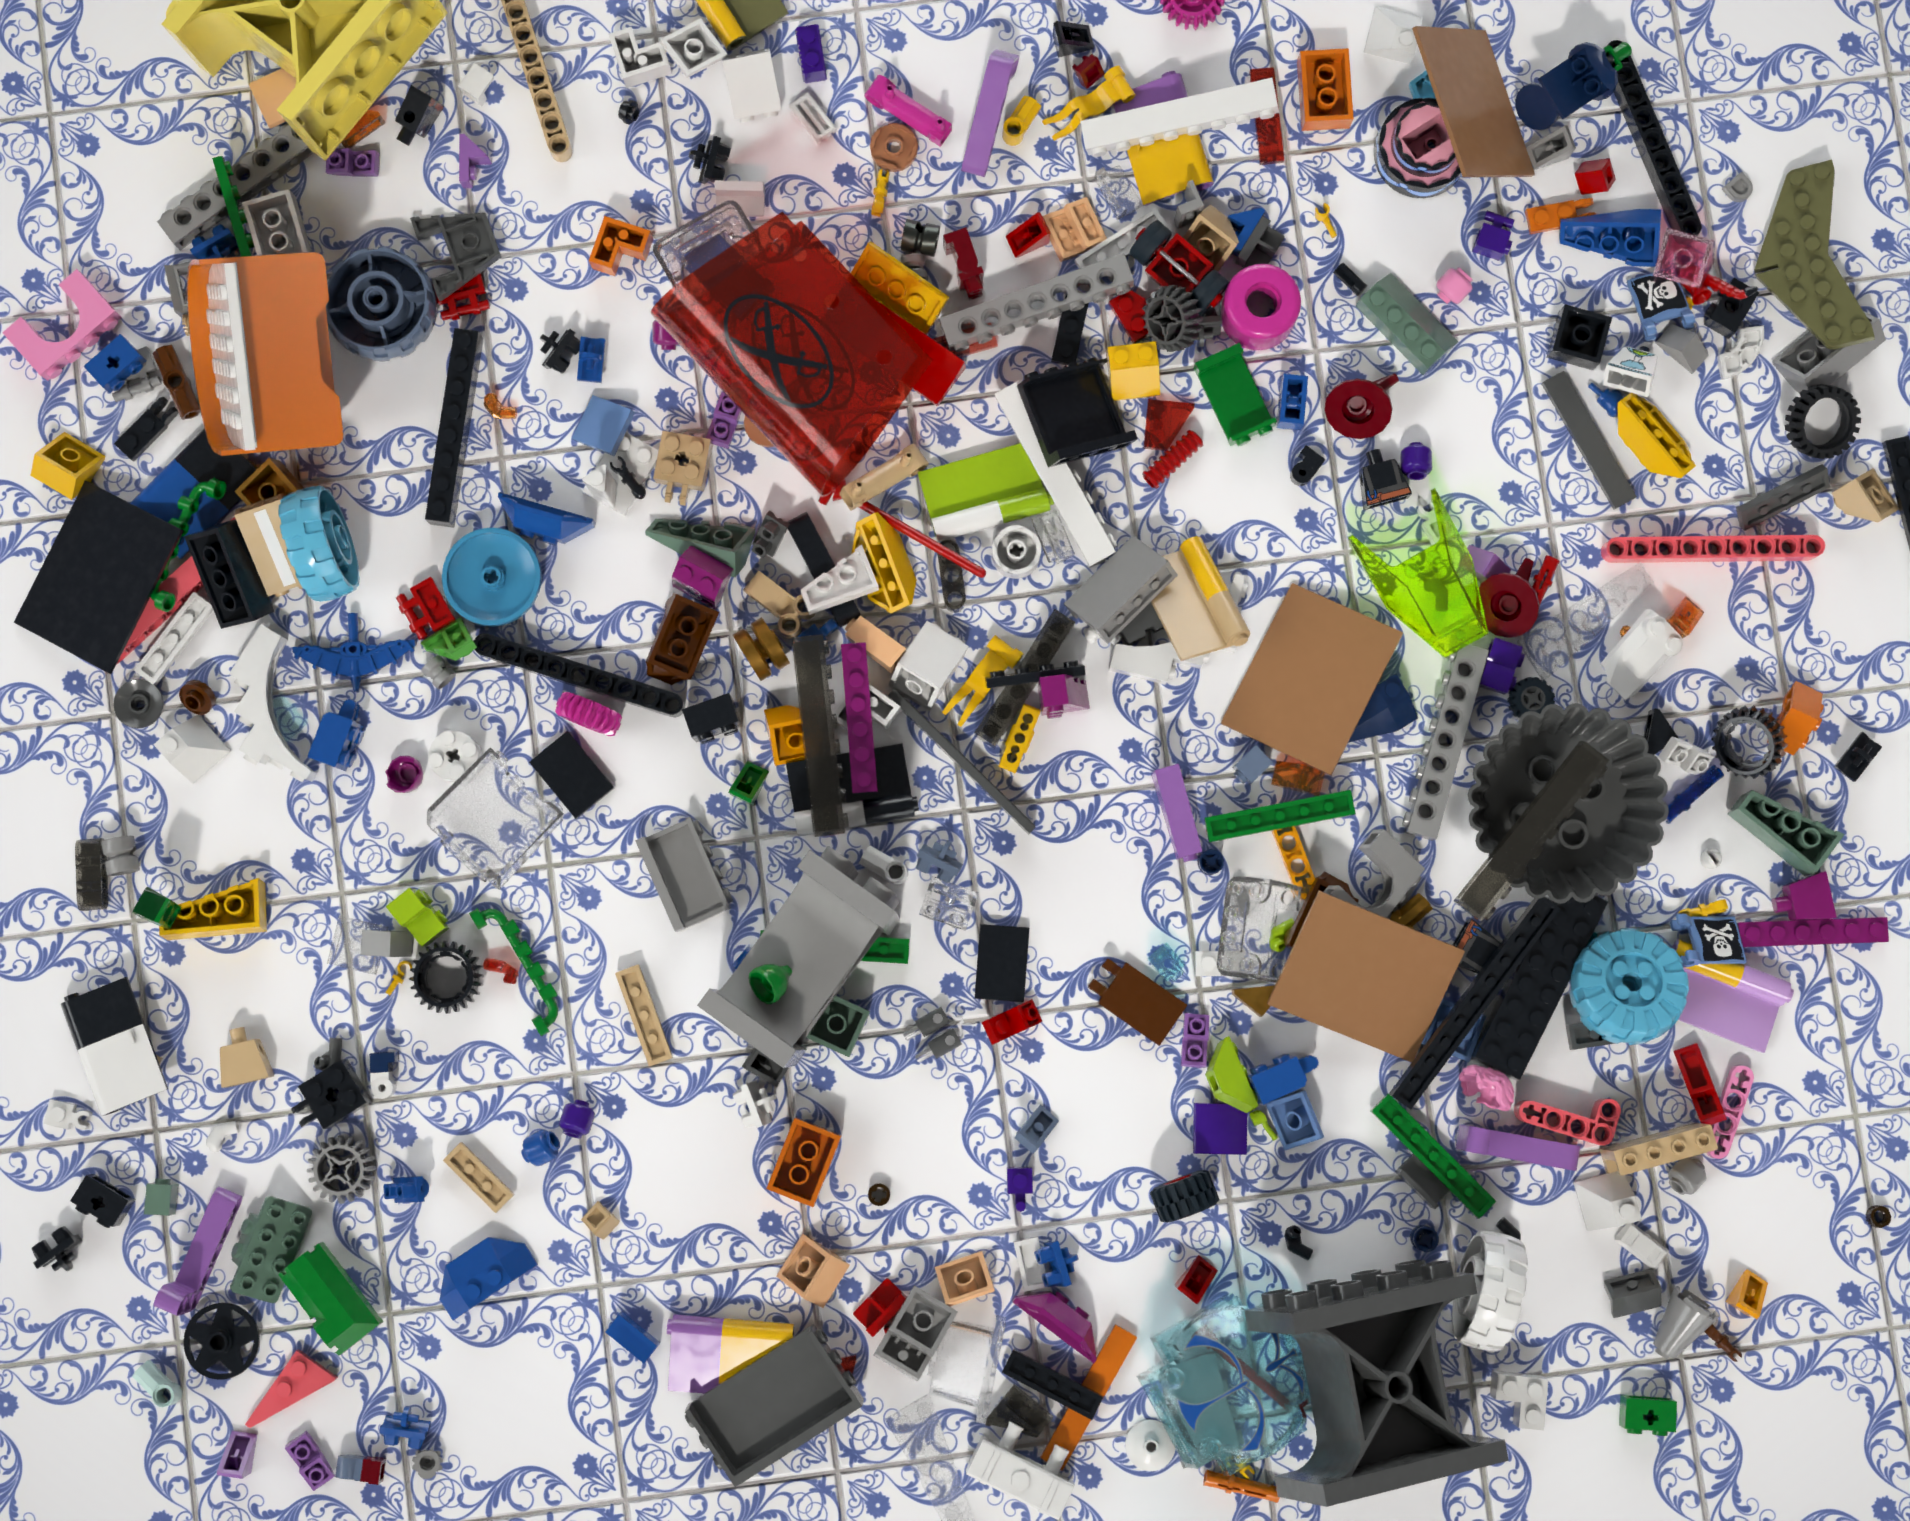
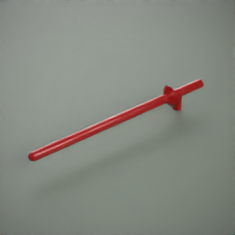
(912, 533)

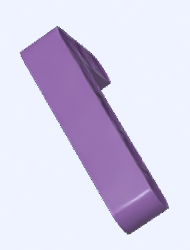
(998, 73)
(1517, 1147)
(185, 1292)

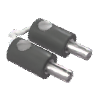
(931, 1023)

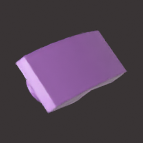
(353, 163)
(724, 422)
(1195, 1040)
(310, 1460)

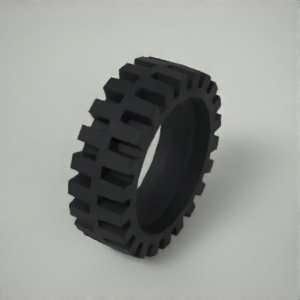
(1845, 431)

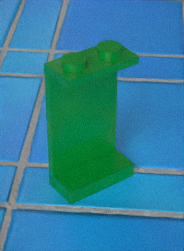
(1234, 395)

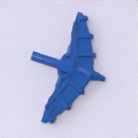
(354, 657)

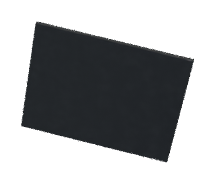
(98, 577)

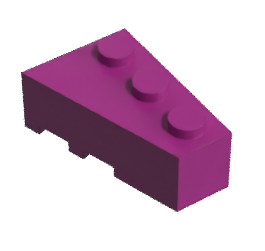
(1062, 695)

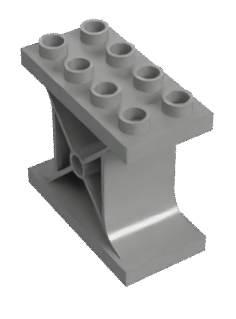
(822, 938)

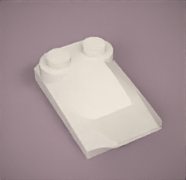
(1641, 653)

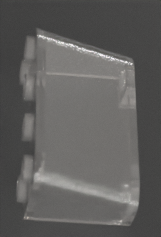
(1247, 926)

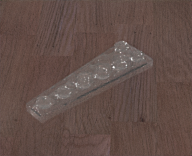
(1570, 630)
(929, 1455)

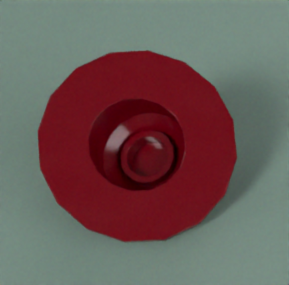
(1360, 406)
(1510, 602)

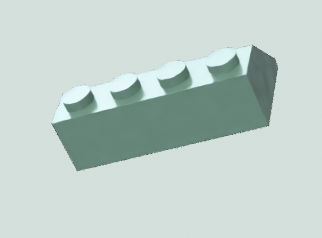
(1406, 323)

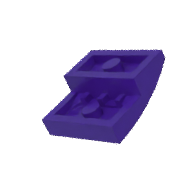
(1219, 1129)

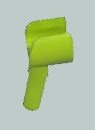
(1258, 1117)

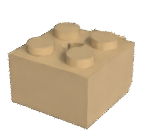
(691, 475)

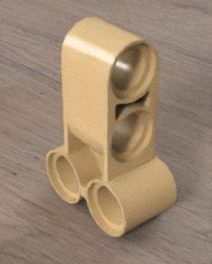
(777, 602)

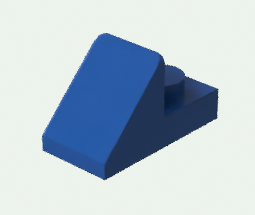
(1246, 223)

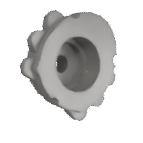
(427, 1469)

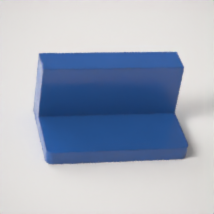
(632, 1337)

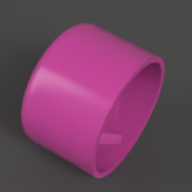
(1256, 331)

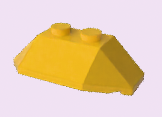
(1652, 438)
(888, 562)

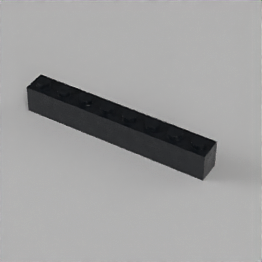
(454, 428)

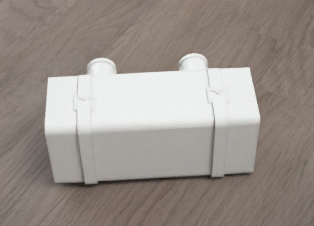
(1019, 1476)

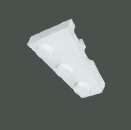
(843, 583)

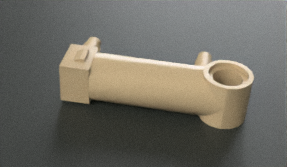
(903, 465)

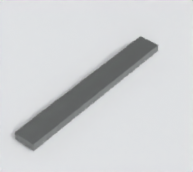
(960, 760)

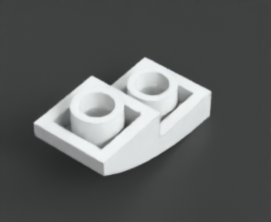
(1686, 756)

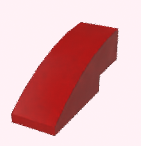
(1699, 1084)

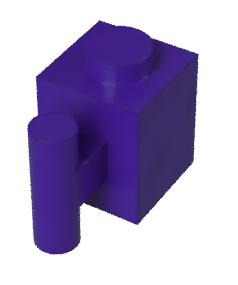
(1492, 239)
(1019, 1183)

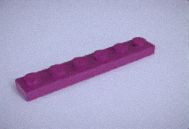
(859, 717)
(1813, 932)

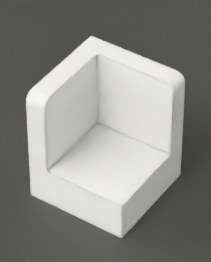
(475, 84)

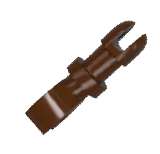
(1722, 1341)

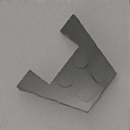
(468, 243)

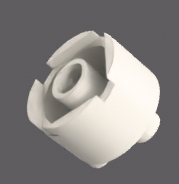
(1025, 541)
(442, 749)

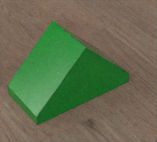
(749, 783)

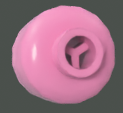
(1454, 286)

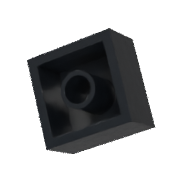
(1579, 337)
(712, 719)

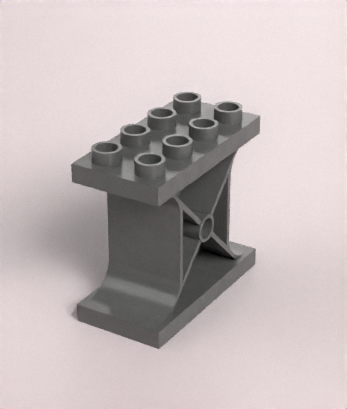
(1375, 1381)

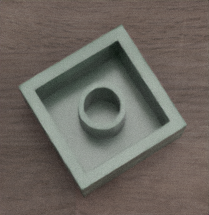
(840, 1026)

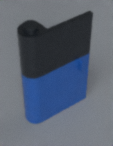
(189, 468)

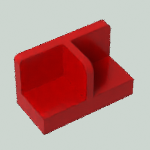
(880, 1306)

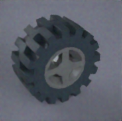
(1535, 690)

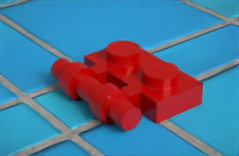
(469, 290)
(432, 604)

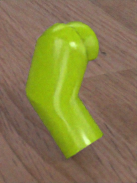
(1277, 935)

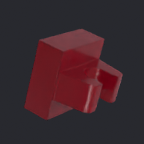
(1088, 71)

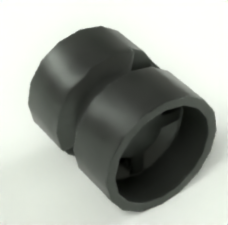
(920, 237)

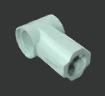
(155, 1383)

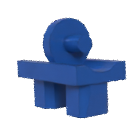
(215, 247)
(591, 359)
(407, 1189)
(1060, 1264)
(406, 1426)

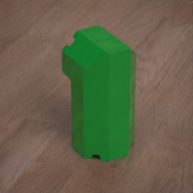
(331, 1298)

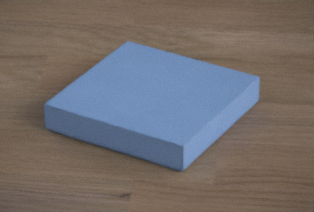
(603, 425)

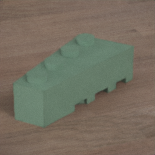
(1786, 832)

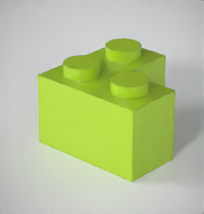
(415, 912)

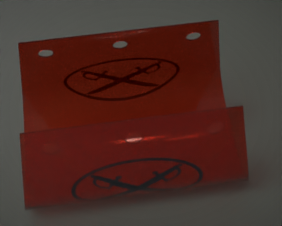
(796, 347)

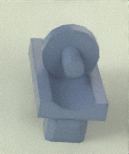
(941, 857)

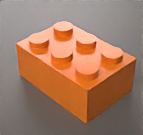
(1325, 89)
(804, 1162)

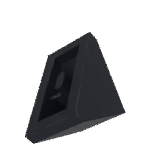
(1071, 38)
(1657, 731)

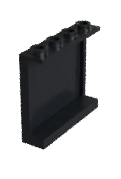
(1073, 412)

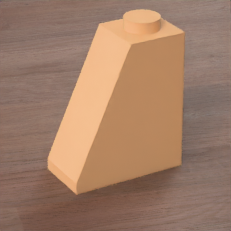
(878, 644)

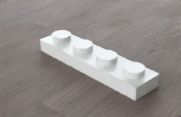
(1119, 242)
(174, 638)

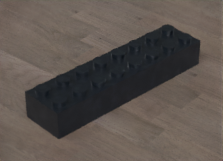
(1536, 989)

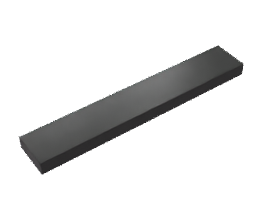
(1588, 440)

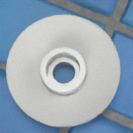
(1140, 1436)

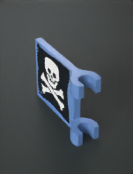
(1659, 301)
(1712, 939)

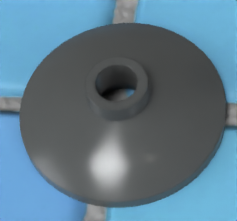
(127, 702)

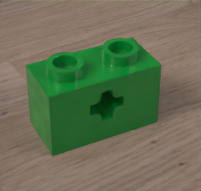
(1634, 1407)

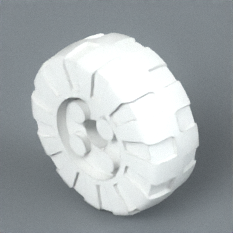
(1499, 1271)

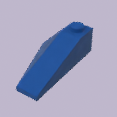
(1618, 235)

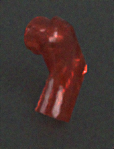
(501, 967)

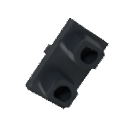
(714, 151)
(567, 341)
(1857, 757)
(46, 1255)

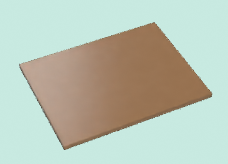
(1473, 102)
(1311, 678)
(1365, 976)

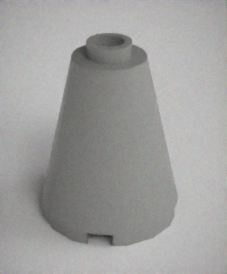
(1682, 1323)

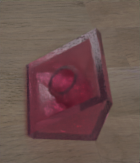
(1685, 258)

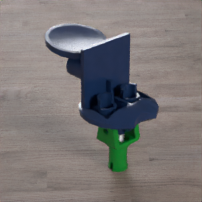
(1583, 77)

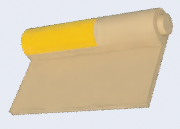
(1198, 605)

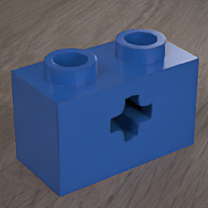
(103, 366)
(1292, 402)

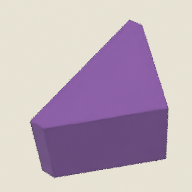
(1486, 563)
(238, 1455)

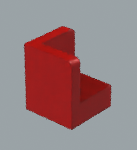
(1595, 176)

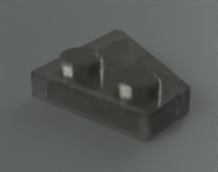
(1021, 1410)

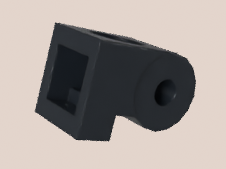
(1305, 470)

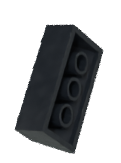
(229, 574)

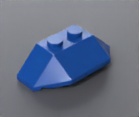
(544, 521)
(482, 1273)

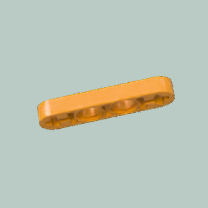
(1295, 853)

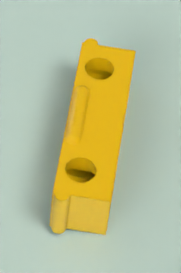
(1016, 730)

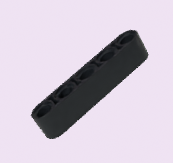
(819, 561)

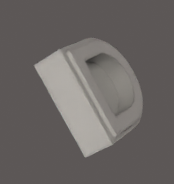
(1738, 188)

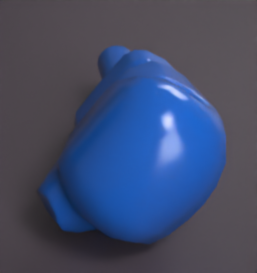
(1608, 399)

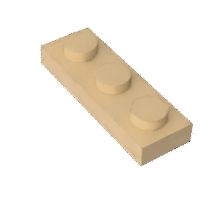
(478, 1177)

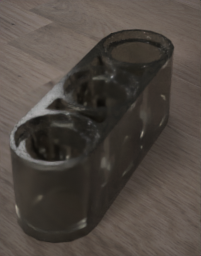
(955, 587)
(91, 875)

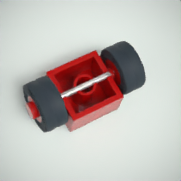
(1178, 265)

